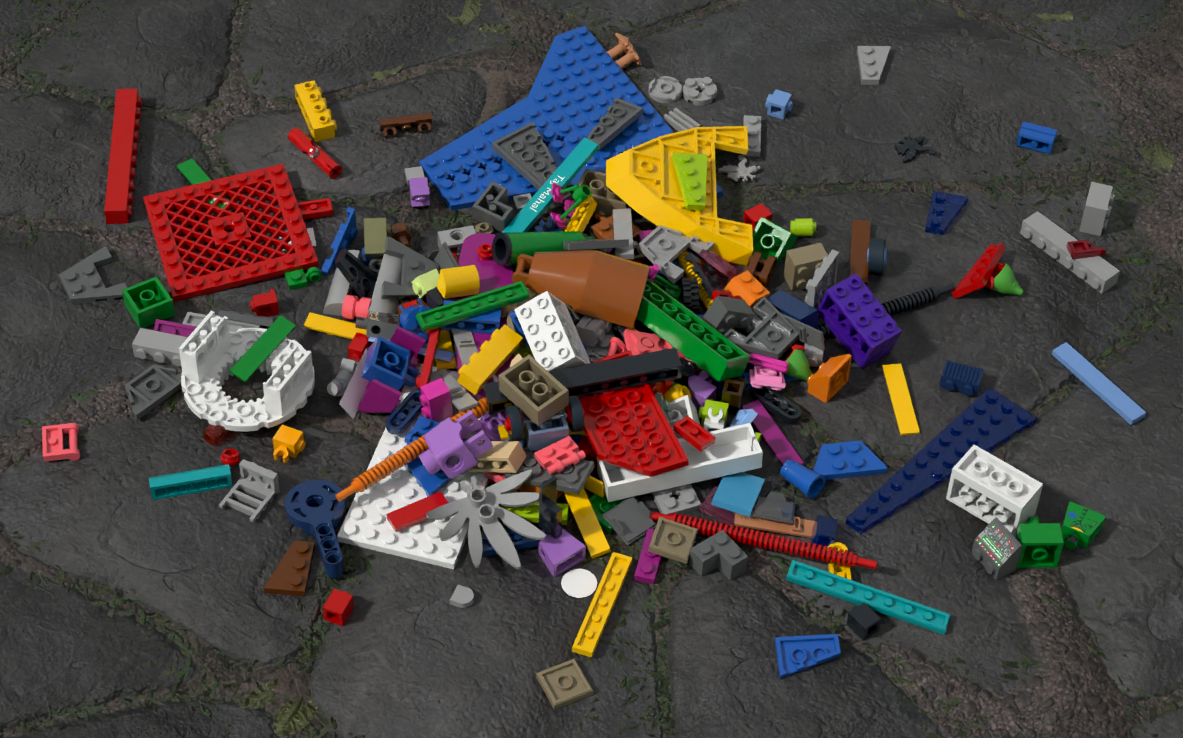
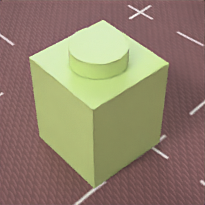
(425, 282)

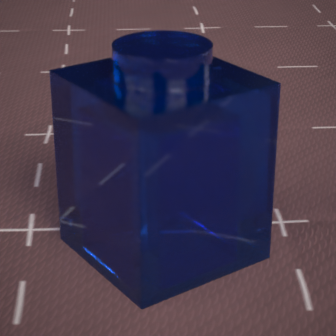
(824, 530)

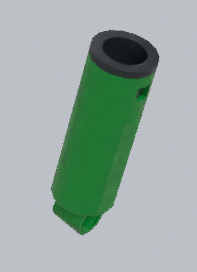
(509, 245)

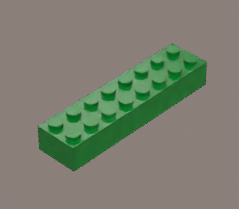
(690, 334)

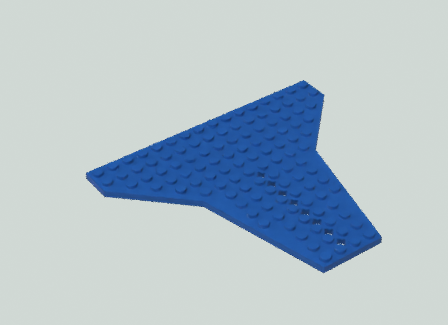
(565, 104)

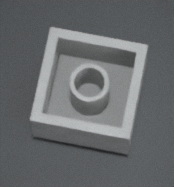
(1097, 209)

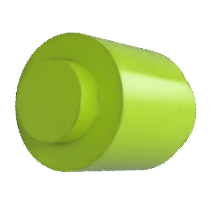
(803, 227)

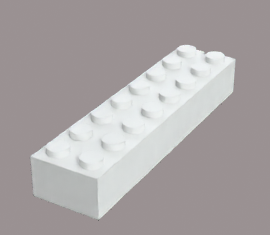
(732, 453)

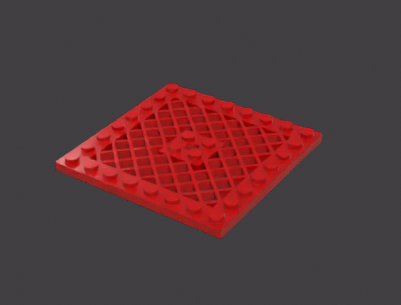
(183, 283)

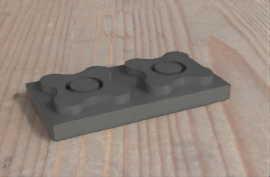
(569, 480)

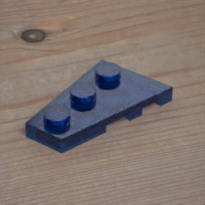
(943, 211)

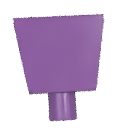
(561, 552)

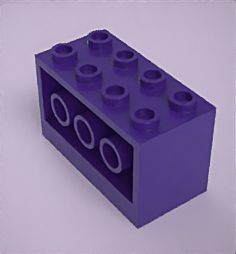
(858, 321)

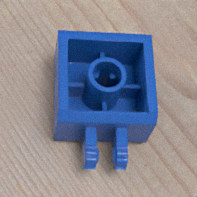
(389, 364)

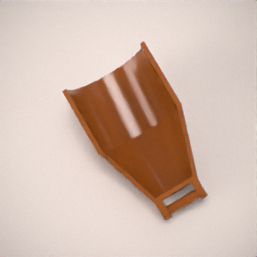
(587, 281)

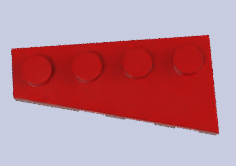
(981, 271)

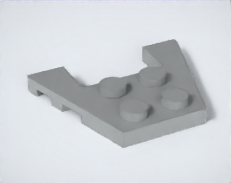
(666, 245)

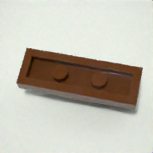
(405, 123)

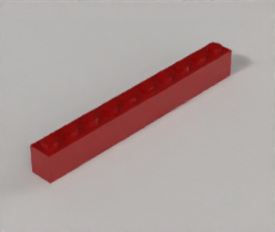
(123, 157)

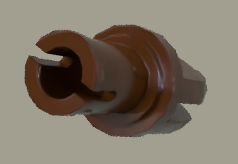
(401, 234)

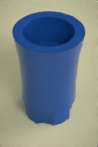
(803, 478)

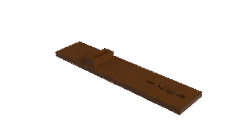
(859, 247)

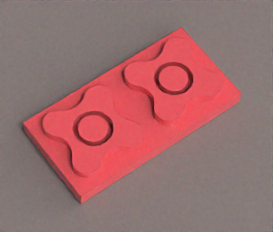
(643, 342)

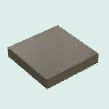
(672, 540)
(564, 684)

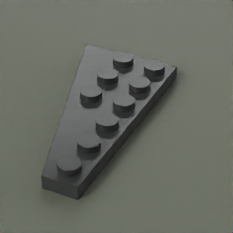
(528, 156)

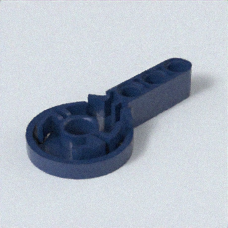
(319, 520)

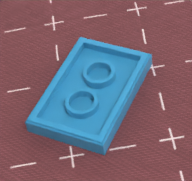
(738, 493)

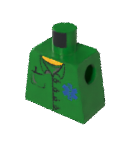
(1081, 526)

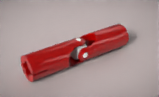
(317, 154)

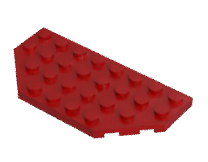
(631, 429)

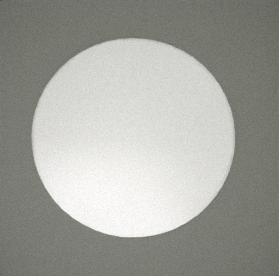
(579, 583)

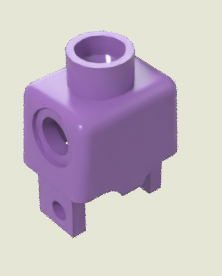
(449, 448)

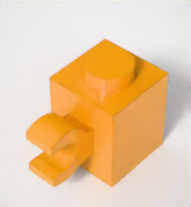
(288, 443)

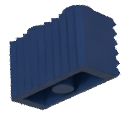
(961, 378)

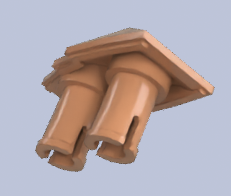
(624, 46)

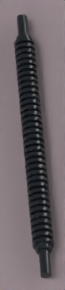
(899, 305)

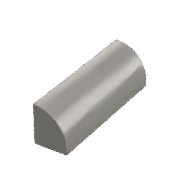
(391, 272)
(339, 289)

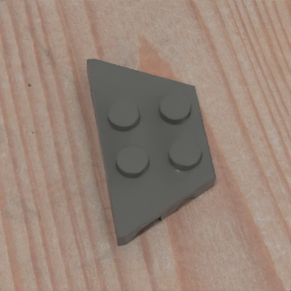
(594, 244)
(152, 388)

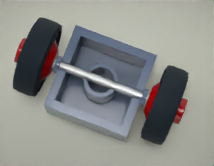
(550, 431)

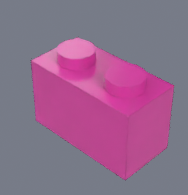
(436, 400)

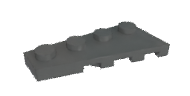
(617, 119)

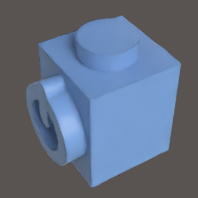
(779, 104)

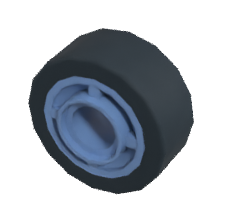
(877, 256)

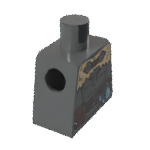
(378, 324)

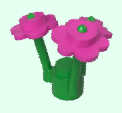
(670, 288)

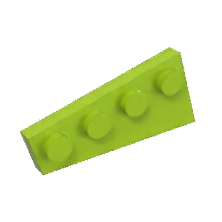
(692, 176)

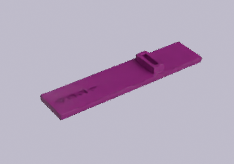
(772, 434)

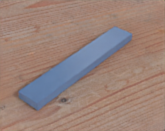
(1099, 383)

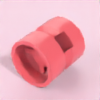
(354, 307)

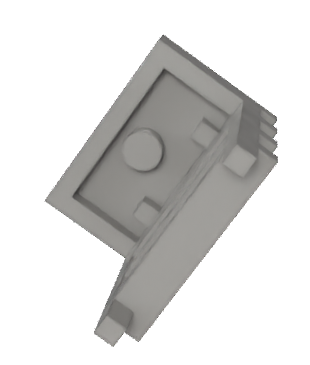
(255, 481)

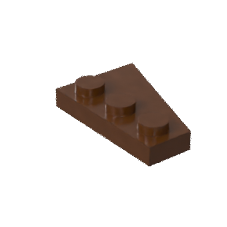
(293, 571)

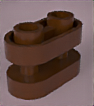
(755, 261)

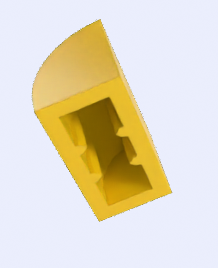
(458, 281)

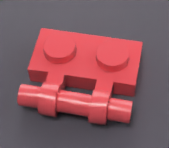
(559, 455)

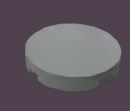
(665, 89)

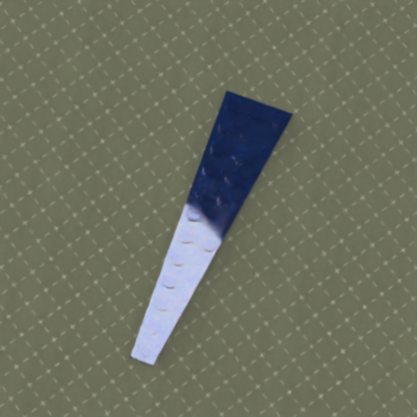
(983, 424)

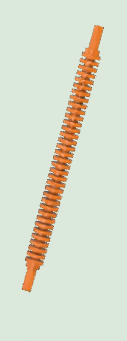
(400, 458)

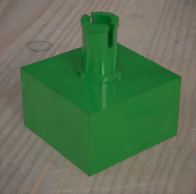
(1040, 544)

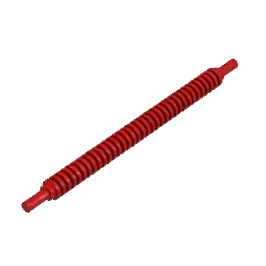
(750, 537)

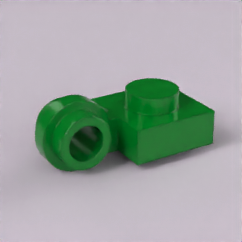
(297, 278)

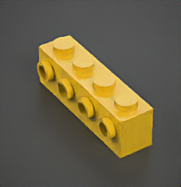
(315, 111)
(489, 359)

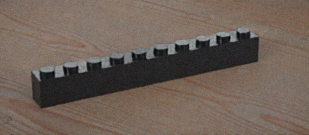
(603, 376)

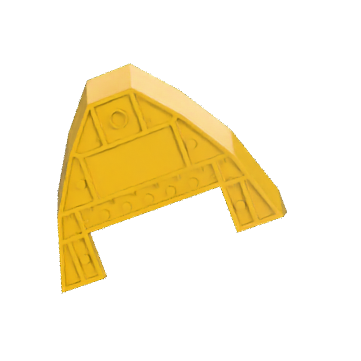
(649, 185)

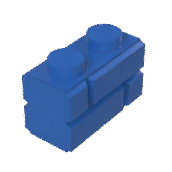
(1036, 137)

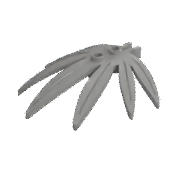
(483, 511)

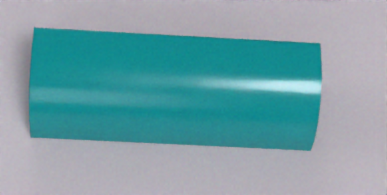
(190, 482)

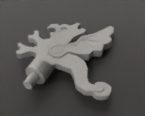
(735, 173)

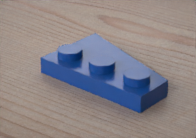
(430, 483)
(804, 652)

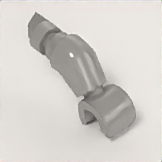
(341, 381)

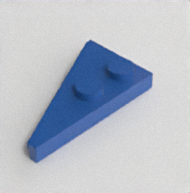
(342, 240)

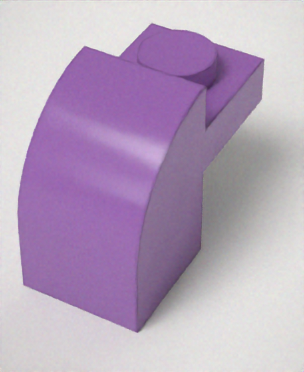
(419, 192)
(701, 388)

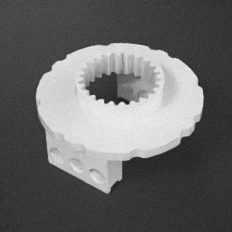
(212, 353)

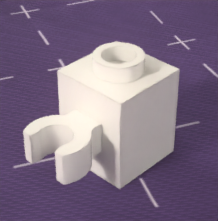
(714, 422)

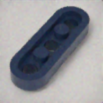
(398, 421)

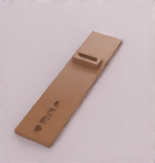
(800, 526)

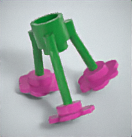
(580, 194)

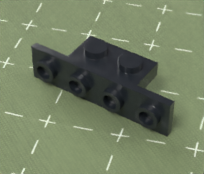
(549, 512)

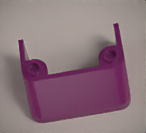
(380, 397)

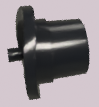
(688, 369)

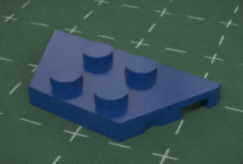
(848, 460)

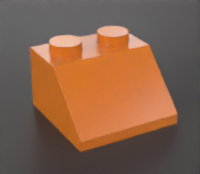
(748, 288)
(830, 377)

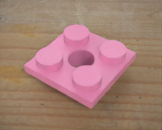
(766, 377)

